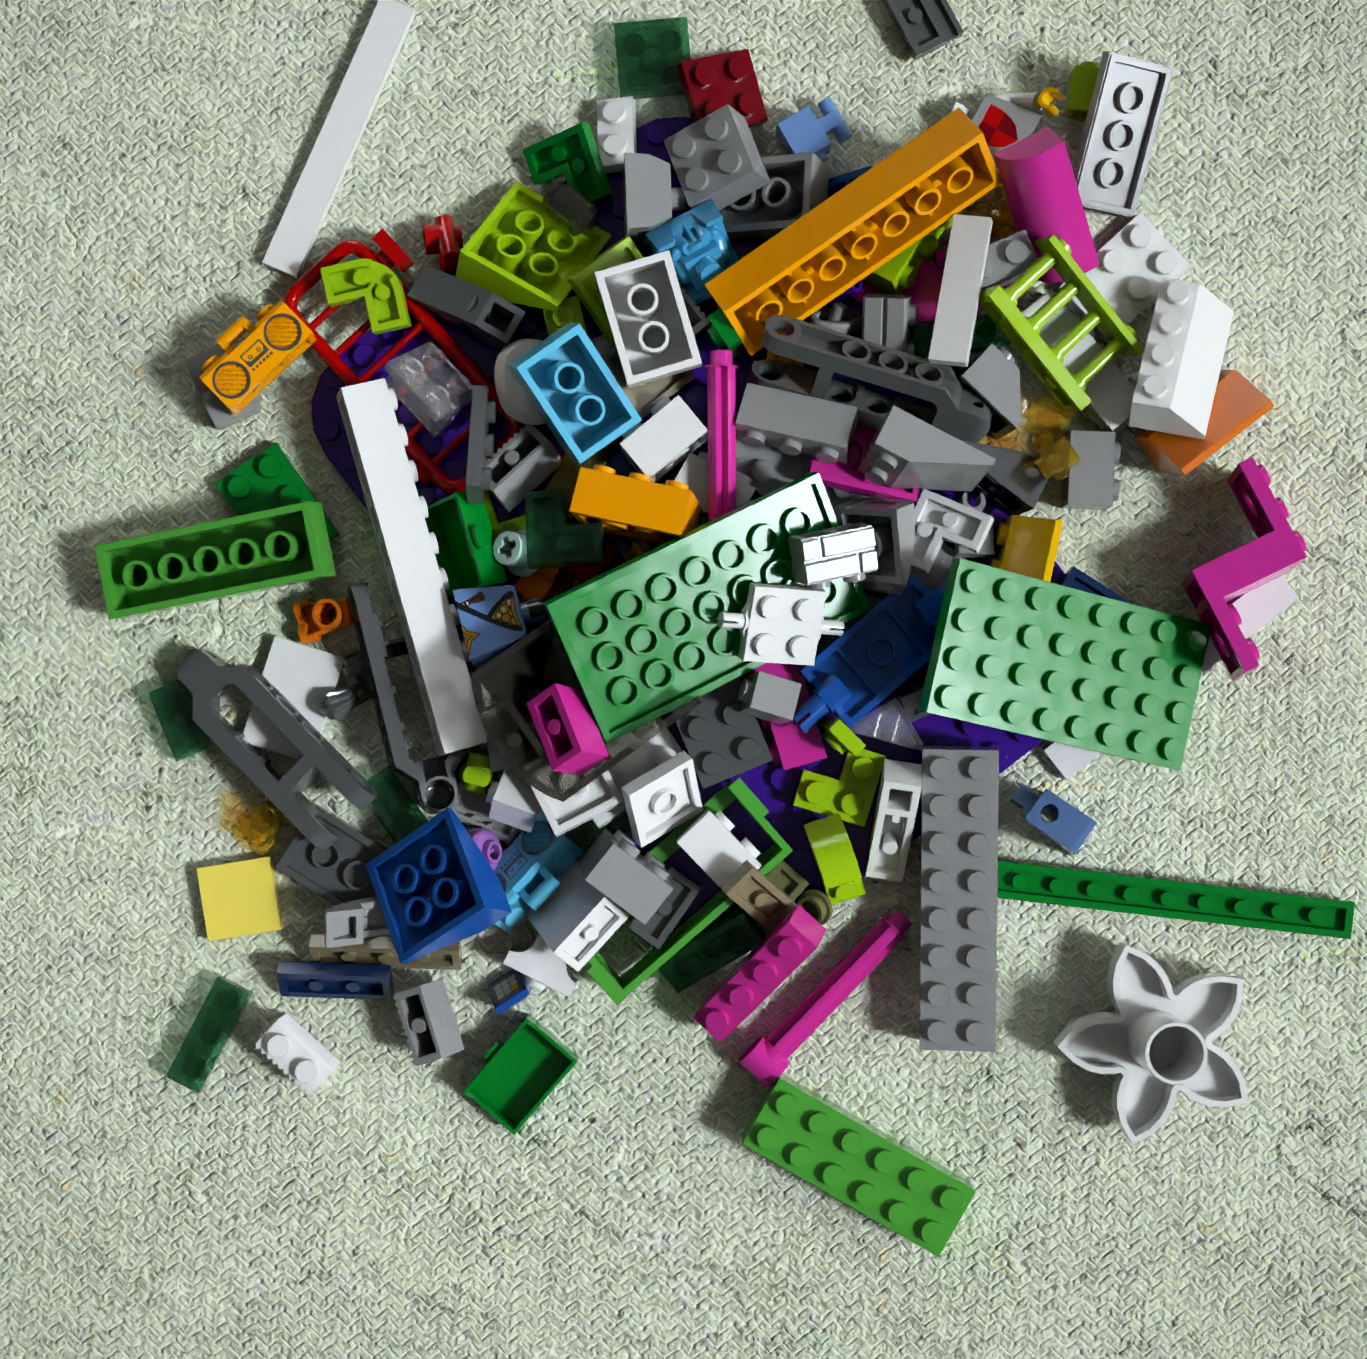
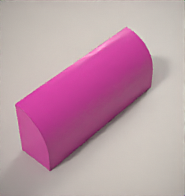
(1046, 196)

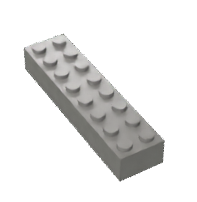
(959, 898)

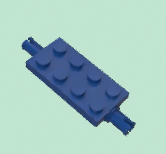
(873, 656)

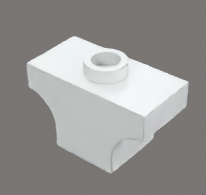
(542, 967)

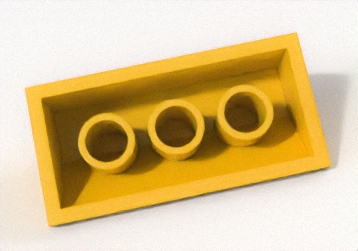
(1028, 546)

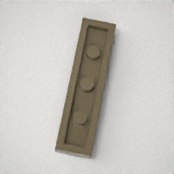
(382, 952)

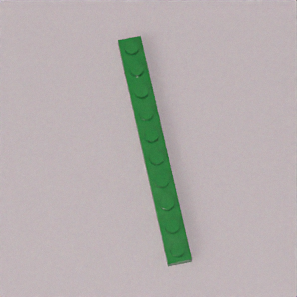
(1175, 899)

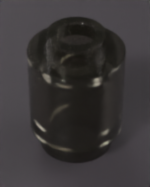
(570, 208)

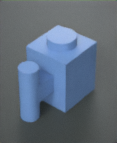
(806, 133)

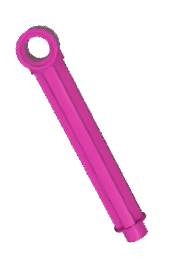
(721, 433)
(769, 1056)

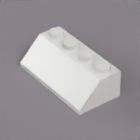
(1181, 360)

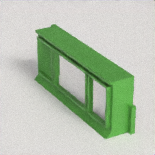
(619, 987)

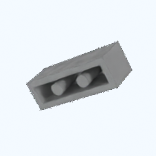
(796, 423)

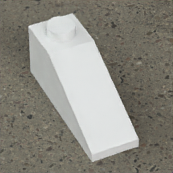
(894, 819)

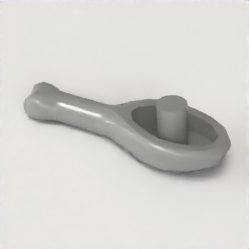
(837, 319)

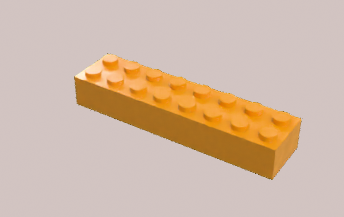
(857, 228)

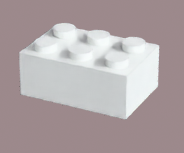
(648, 319)

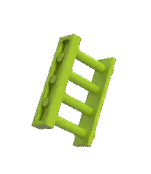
(1024, 331)

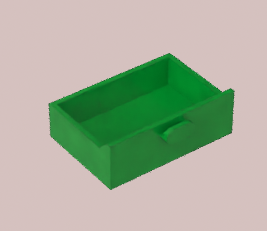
(464, 543)
(520, 1073)

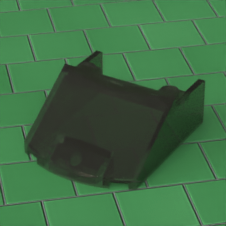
(517, 677)

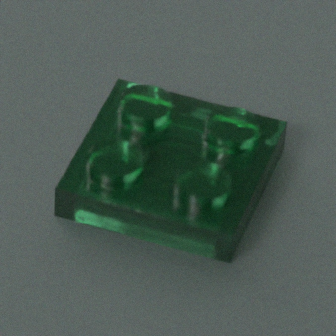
(650, 56)

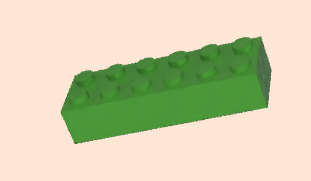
(215, 560)
(858, 1164)

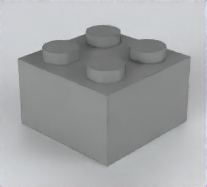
(717, 159)
(626, 876)

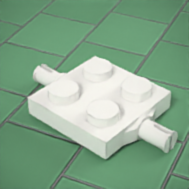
(781, 624)

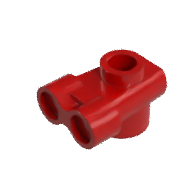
(444, 240)

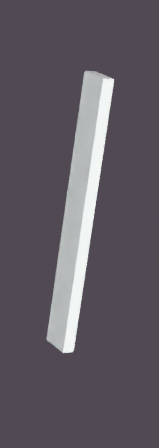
(339, 137)
(1255, 610)

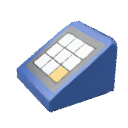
(508, 990)

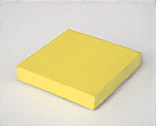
(239, 898)

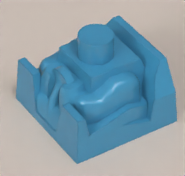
(697, 247)

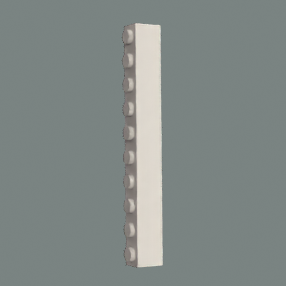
(411, 564)

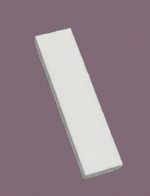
(960, 290)

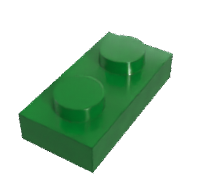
(723, 333)

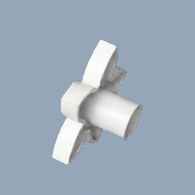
(1159, 1041)

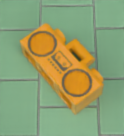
(259, 359)

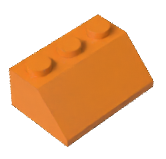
(1233, 410)

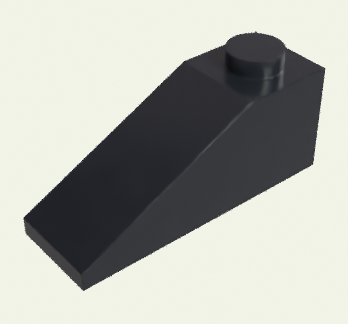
(1013, 480)

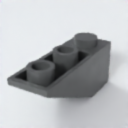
(468, 306)

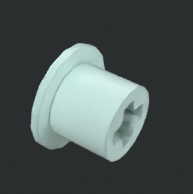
(512, 551)

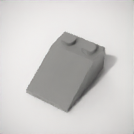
(794, 189)
(920, 456)

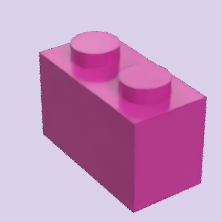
(567, 730)

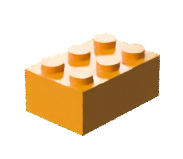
(634, 505)

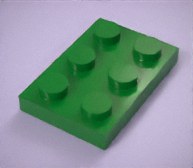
(267, 483)

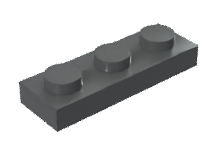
(480, 445)

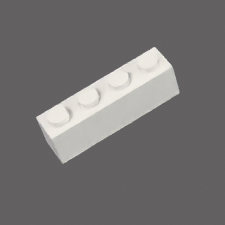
(1109, 389)

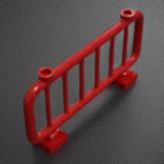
(391, 255)

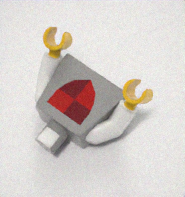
(1010, 117)

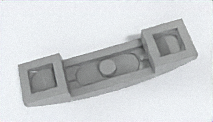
(352, 922)

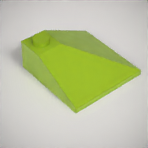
(526, 252)

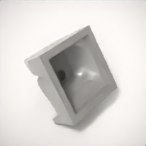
(647, 195)

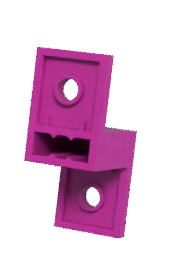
(1245, 568)

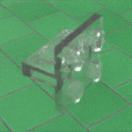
(429, 386)

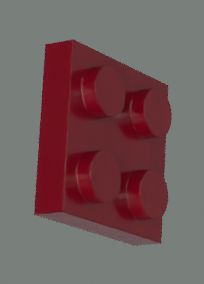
(722, 81)

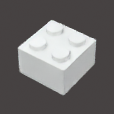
(663, 438)

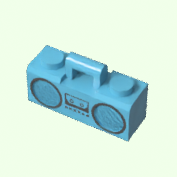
(531, 868)

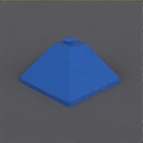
(436, 888)

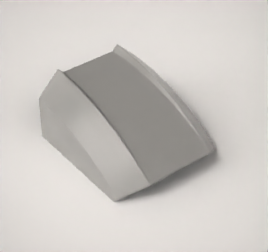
(894, 539)

